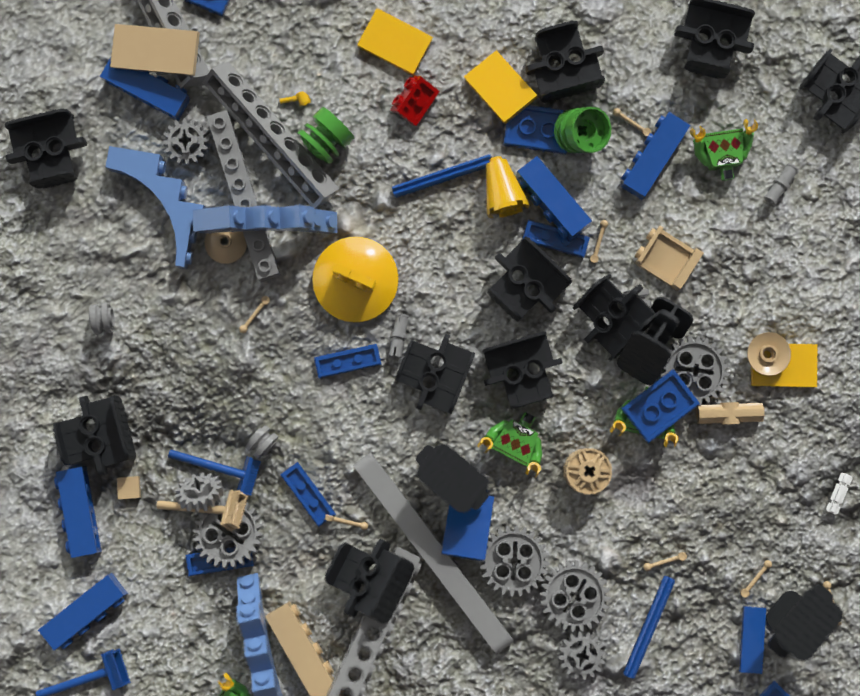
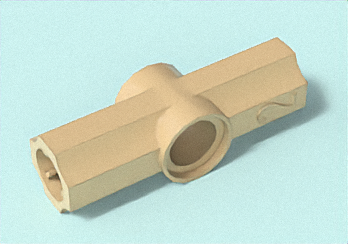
(730, 413)

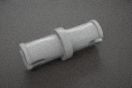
(781, 184)
(398, 335)

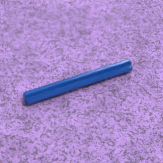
(441, 176)
(649, 627)

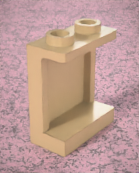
(667, 258)

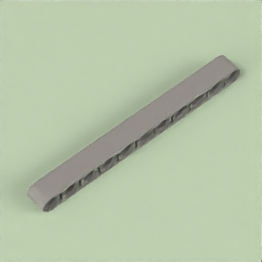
(431, 551)

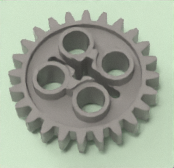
(695, 351)
(217, 549)
(534, 561)
(591, 606)

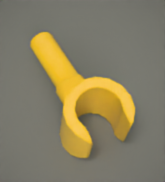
(301, 97)

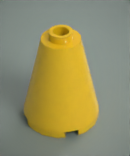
(503, 190)

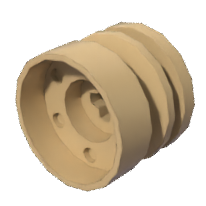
(574, 469)

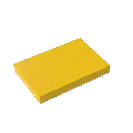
(395, 41)
(500, 87)
(799, 372)

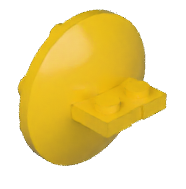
(355, 279)

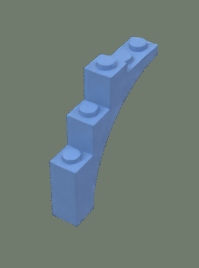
(170, 191)
(264, 218)
(255, 635)

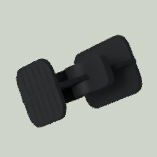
(717, 22)
(570, 77)
(827, 77)
(45, 132)
(537, 271)
(602, 302)
(646, 353)
(517, 356)
(448, 378)
(110, 429)
(452, 477)
(382, 586)
(802, 622)

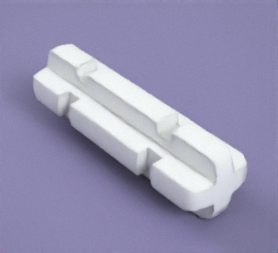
(839, 493)

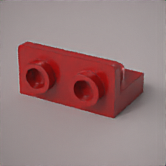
(414, 99)

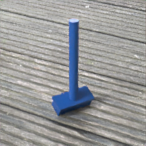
(247, 475)
(113, 669)

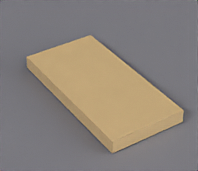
(155, 49)

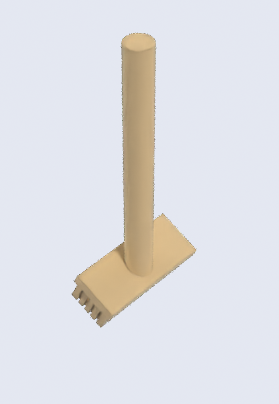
(231, 512)

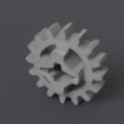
(177, 142)
(199, 492)
(590, 658)

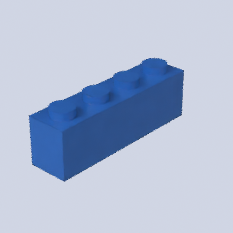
(148, 89)
(655, 155)
(553, 199)
(78, 512)
(83, 611)

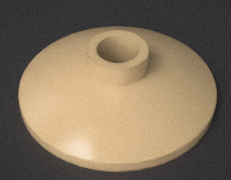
(225, 253)
(779, 351)

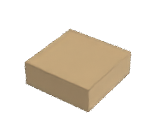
(128, 487)

